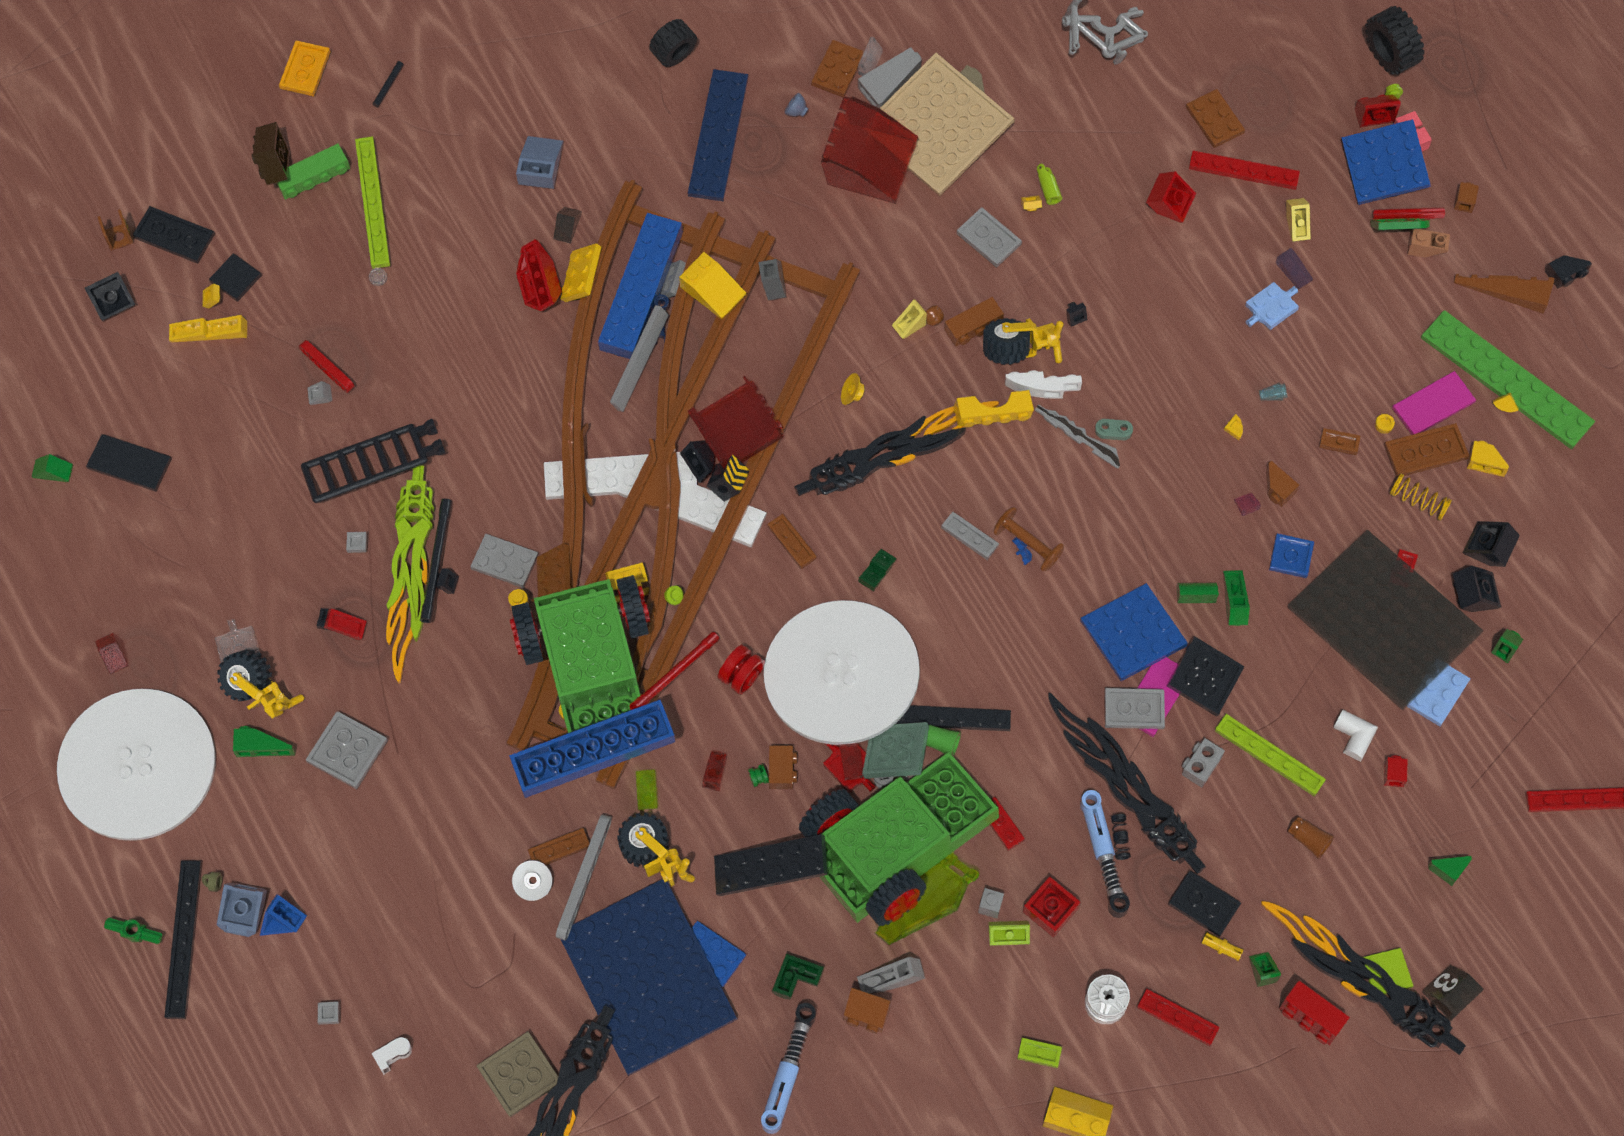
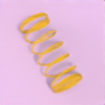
(1445, 506)

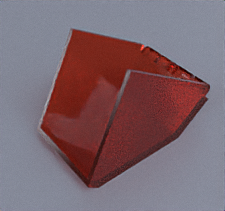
(868, 151)

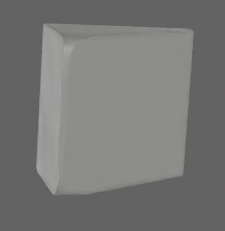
(319, 393)

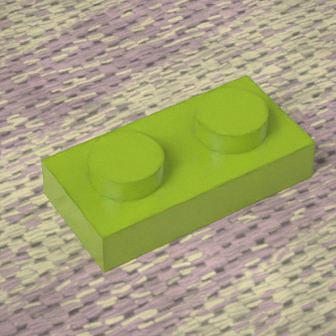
(1039, 1053)

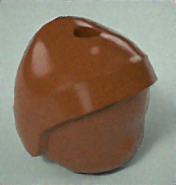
(934, 315)

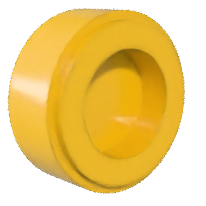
(1384, 423)

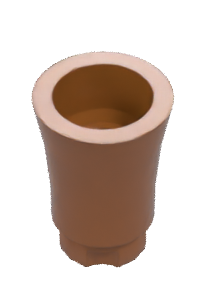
(1311, 837)

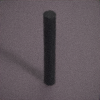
(388, 83)

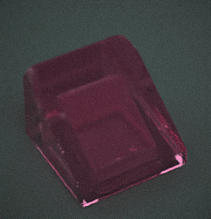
(1247, 504)

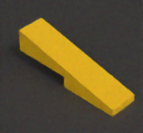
(215, 329)

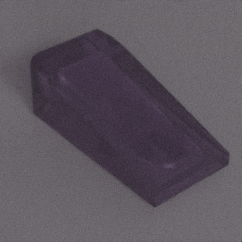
(1294, 268)

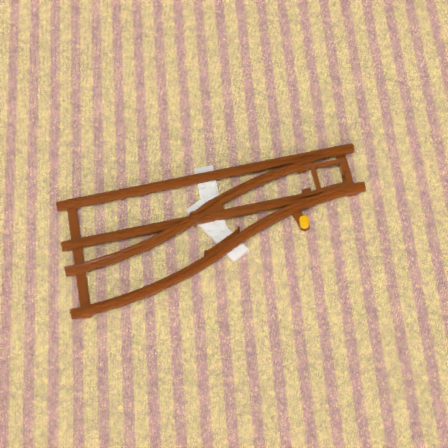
(662, 476)

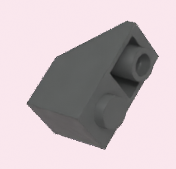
(772, 279)

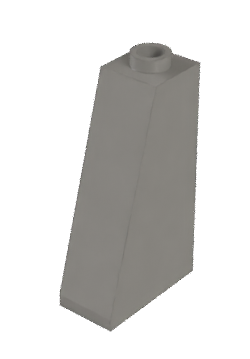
(889, 77)

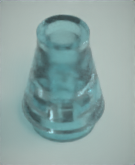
(1274, 392)

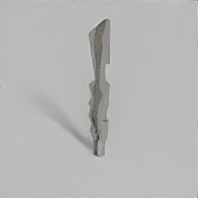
(1079, 435)

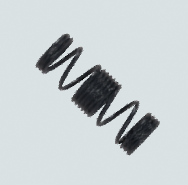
(1120, 837)

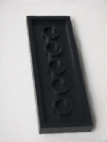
(770, 865)

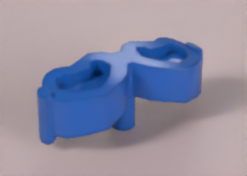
(1025, 553)

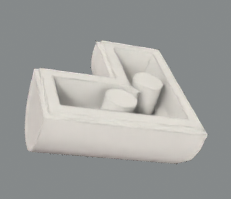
(1360, 732)

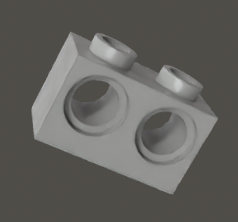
(1206, 764)

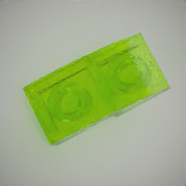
(646, 789)

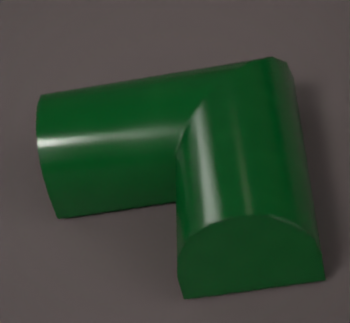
(795, 970)

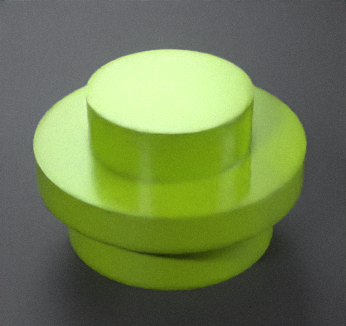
(1394, 89)
(673, 595)

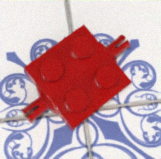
(834, 767)

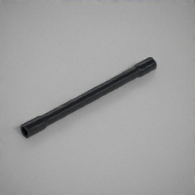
(427, 607)

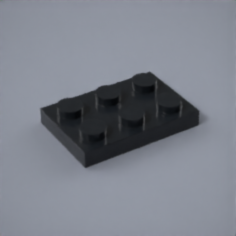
(1204, 903)

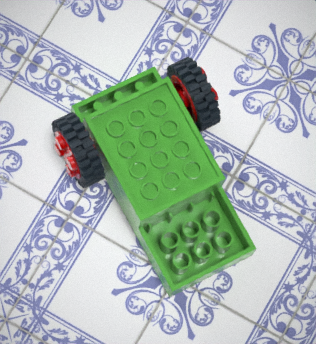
(586, 646)
(896, 837)

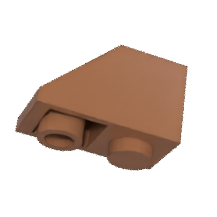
(1427, 243)

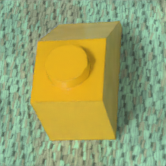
(1486, 459)

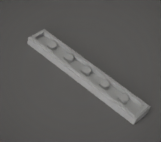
(639, 358)

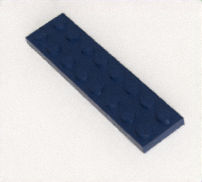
(718, 135)

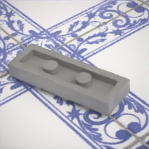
(970, 535)

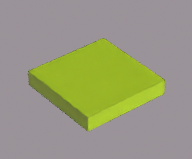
(1395, 965)

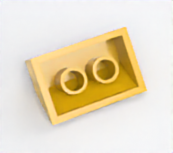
(1077, 1114)

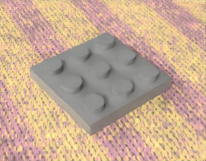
(346, 750)

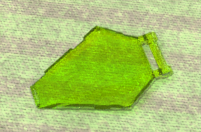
(941, 898)

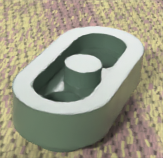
(1114, 429)

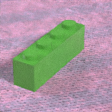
(313, 171)

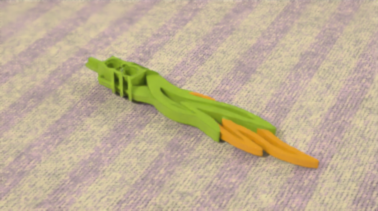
(406, 536)

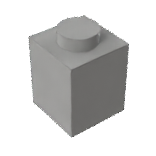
(991, 903)

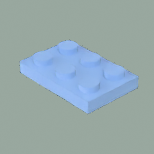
(1440, 695)

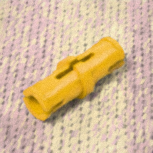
(1222, 946)

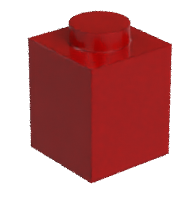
(1395, 771)

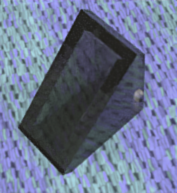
(566, 224)

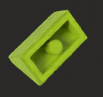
(1009, 933)

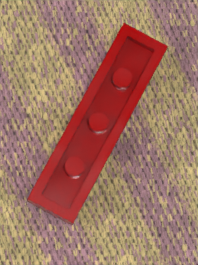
(1178, 1017)

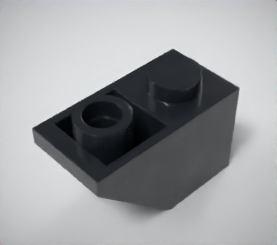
(1567, 269)

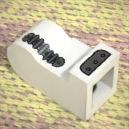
(393, 1051)

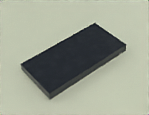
(173, 234)
(128, 462)

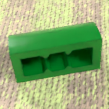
(1197, 592)

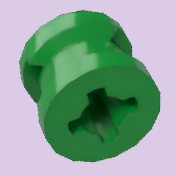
(758, 775)

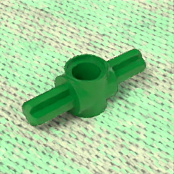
(141, 934)

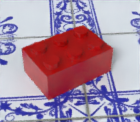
(1313, 1013)

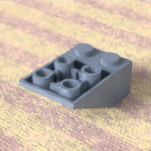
(539, 162)

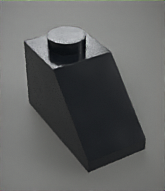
(701, 462)

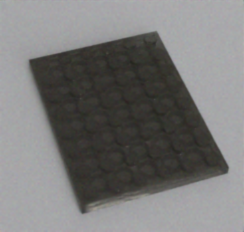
(1385, 619)

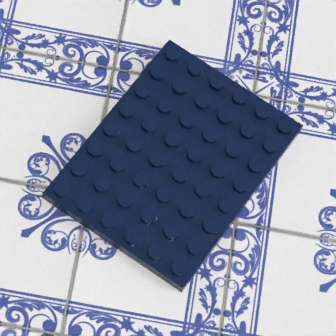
(650, 972)

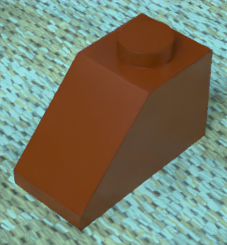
(1279, 485)

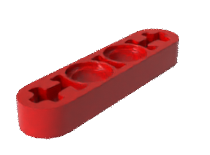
(326, 366)

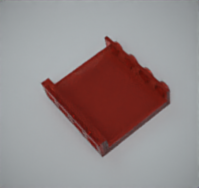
(738, 424)

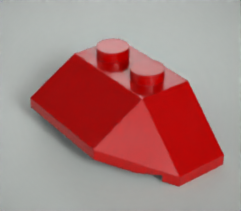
(537, 277)

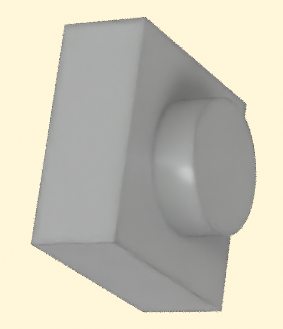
(356, 542)
(328, 1013)

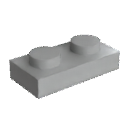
(672, 280)

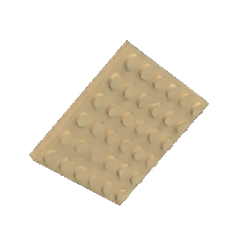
(949, 118)

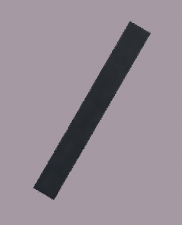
(183, 940)

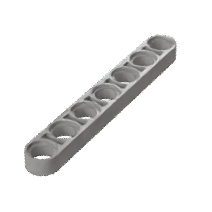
(583, 877)

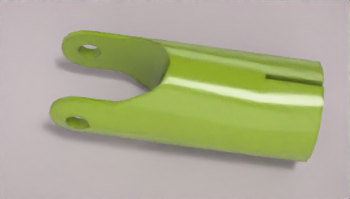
(1049, 185)

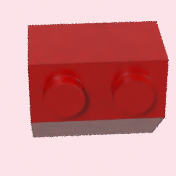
(1377, 110)
(1171, 196)

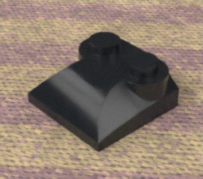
(109, 296)

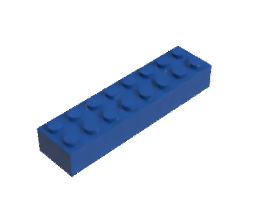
(640, 285)
(592, 748)

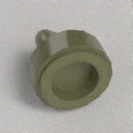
(214, 881)

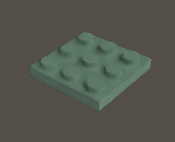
(897, 751)

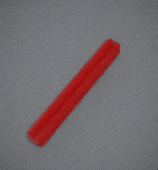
(1426, 213)

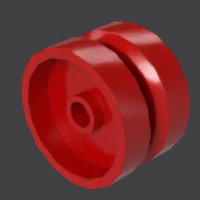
(741, 669)

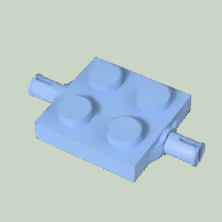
(1271, 306)

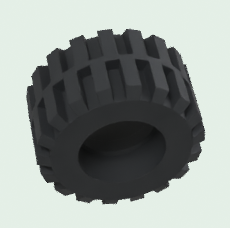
(673, 42)

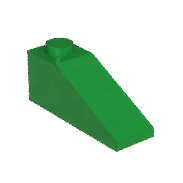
(1236, 598)
(254, 743)

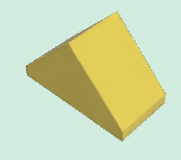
(910, 320)

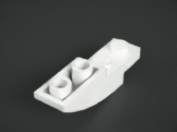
(1050, 387)

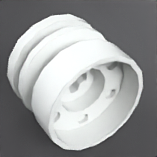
(1108, 1010)

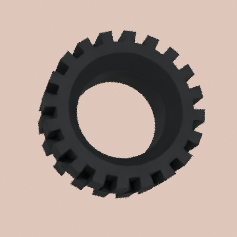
(1394, 40)

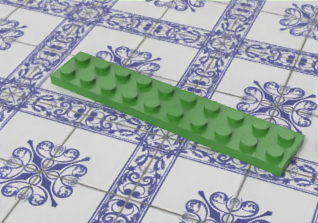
(1506, 376)

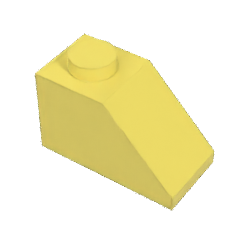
(1298, 219)

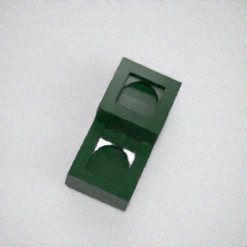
(877, 570)

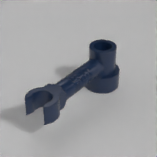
(662, 300)

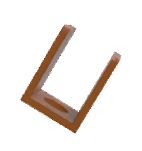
(109, 233)

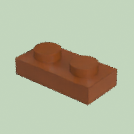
(1339, 441)

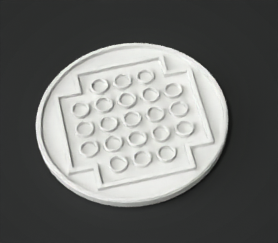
(841, 672)
(136, 764)

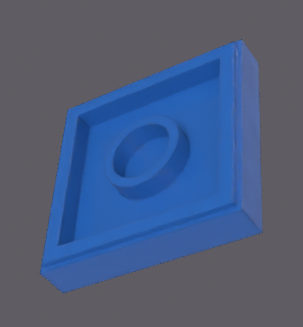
(1291, 555)

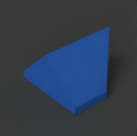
(281, 918)

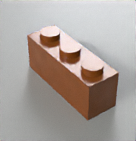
(972, 321)

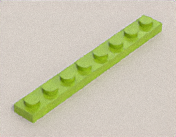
(372, 202)

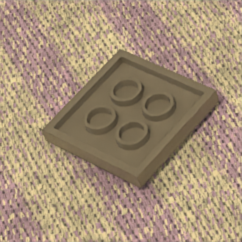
(518, 1074)

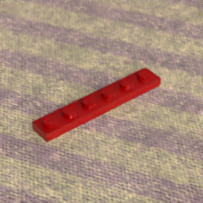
(1244, 170)

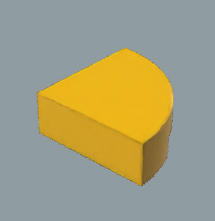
(1506, 403)
(1234, 427)

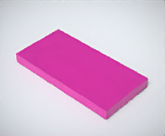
(1434, 403)
(1158, 678)

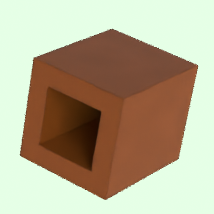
(1466, 197)

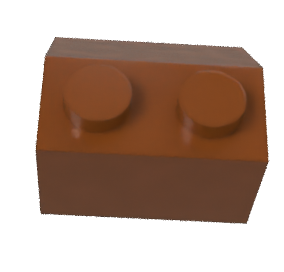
(866, 1011)

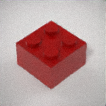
(1051, 907)

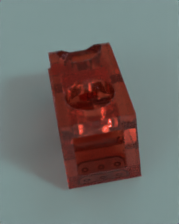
(714, 771)

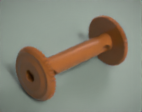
(1050, 556)

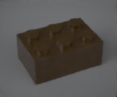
(271, 153)

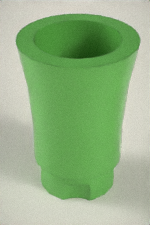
(943, 739)

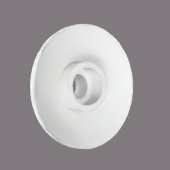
(522, 884)

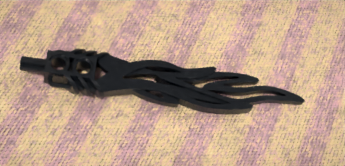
(1123, 771)

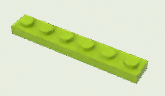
(1270, 755)

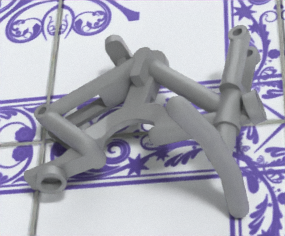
(1108, 48)

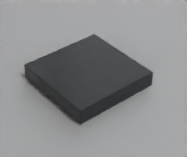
(235, 277)

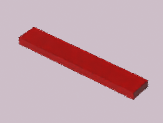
(1575, 799)

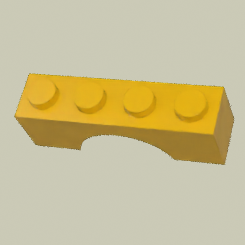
(972, 412)

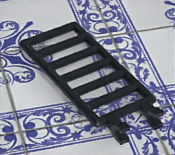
(415, 432)

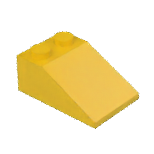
(711, 285)

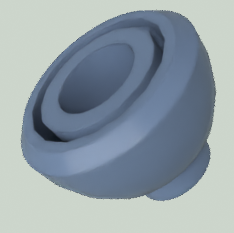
(796, 106)

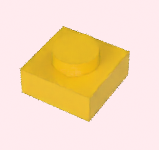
(1031, 203)
(211, 296)

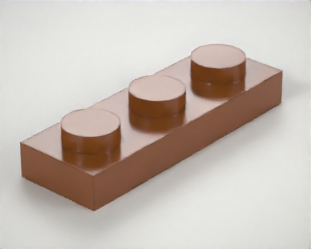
(791, 541)
(560, 847)

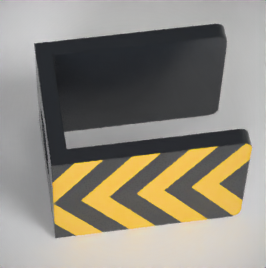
(728, 481)

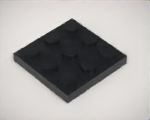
(1205, 676)

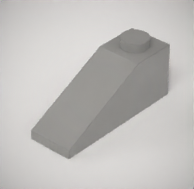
(892, 976)

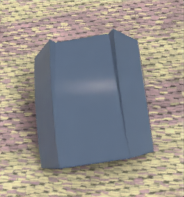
(241, 909)

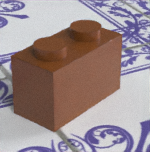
(781, 767)

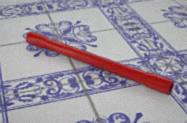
(708, 642)

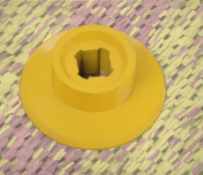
(852, 389)

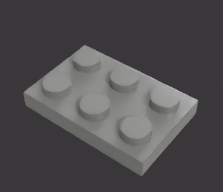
(989, 237)
(504, 560)
(1134, 708)

